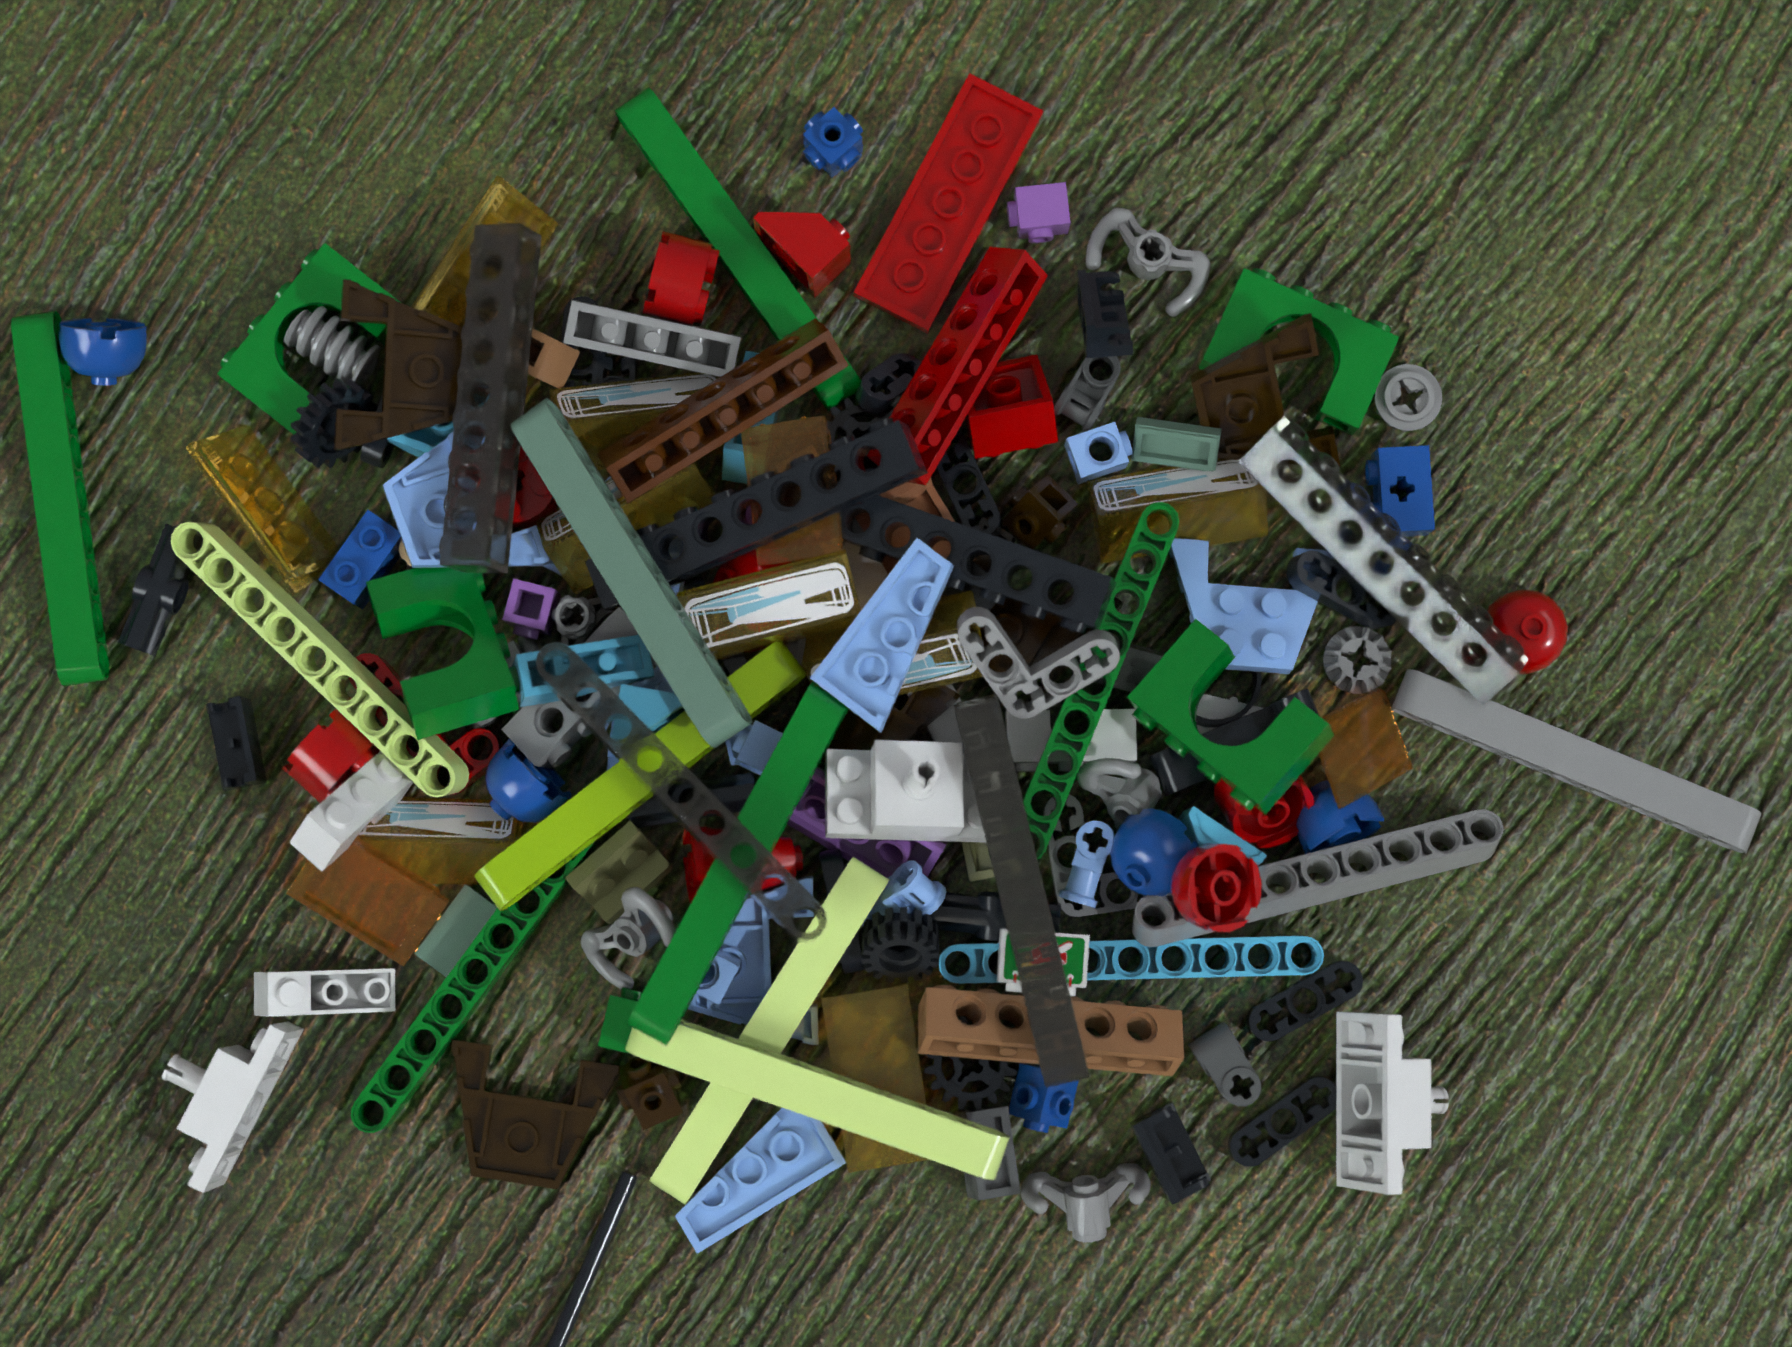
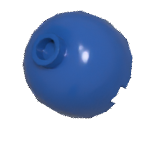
(103, 348)
(521, 788)
(1329, 826)
(1149, 850)

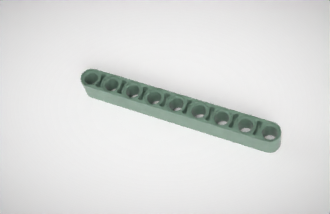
(631, 573)

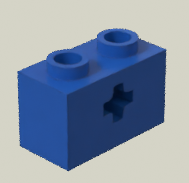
(1412, 471)
(364, 556)

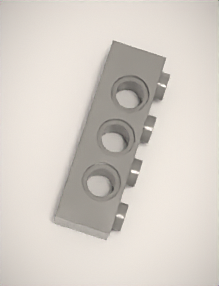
(650, 339)
(532, 726)

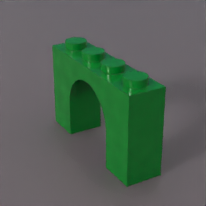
(1357, 346)
(258, 363)
(477, 684)
(1255, 770)

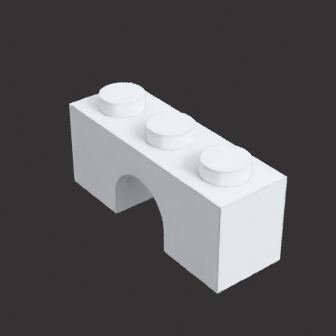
(1112, 739)
(348, 810)

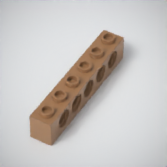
(988, 1039)

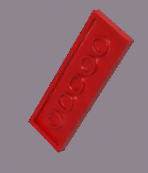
(948, 203)

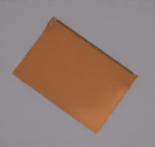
(1364, 748)

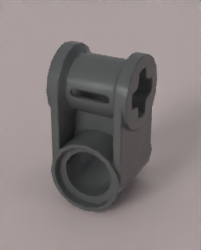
(1085, 396)
(1224, 1058)

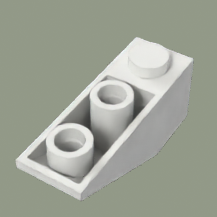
(324, 992)

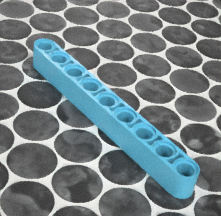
(1151, 965)

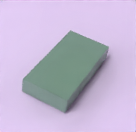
(1176, 444)
(456, 930)

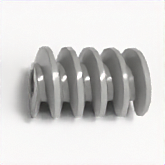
(332, 348)

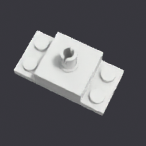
(901, 793)
(229, 1098)
(1380, 1102)

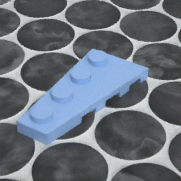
(880, 644)
(767, 1170)

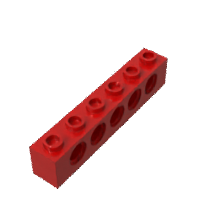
(966, 352)

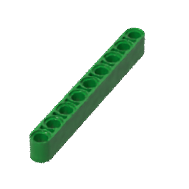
(725, 227)
(60, 500)
(1093, 705)
(720, 895)
(471, 996)

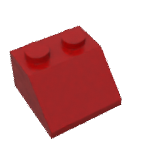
(806, 246)
(1012, 410)

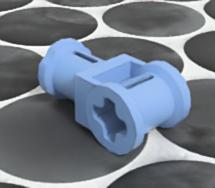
(1087, 865)
(910, 892)

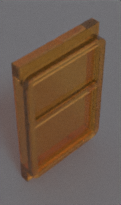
(772, 449)
(372, 899)

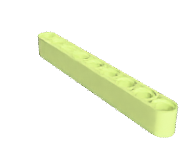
(300, 653)
(771, 1026)
(827, 1097)

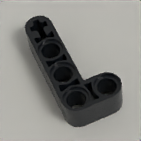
(1180, 773)

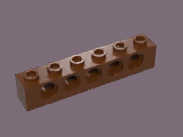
(722, 409)

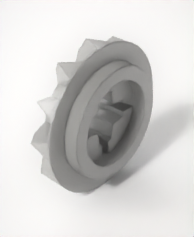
(1413, 379)
(1341, 670)

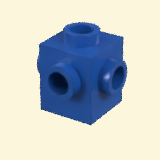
(837, 154)
(1039, 1104)

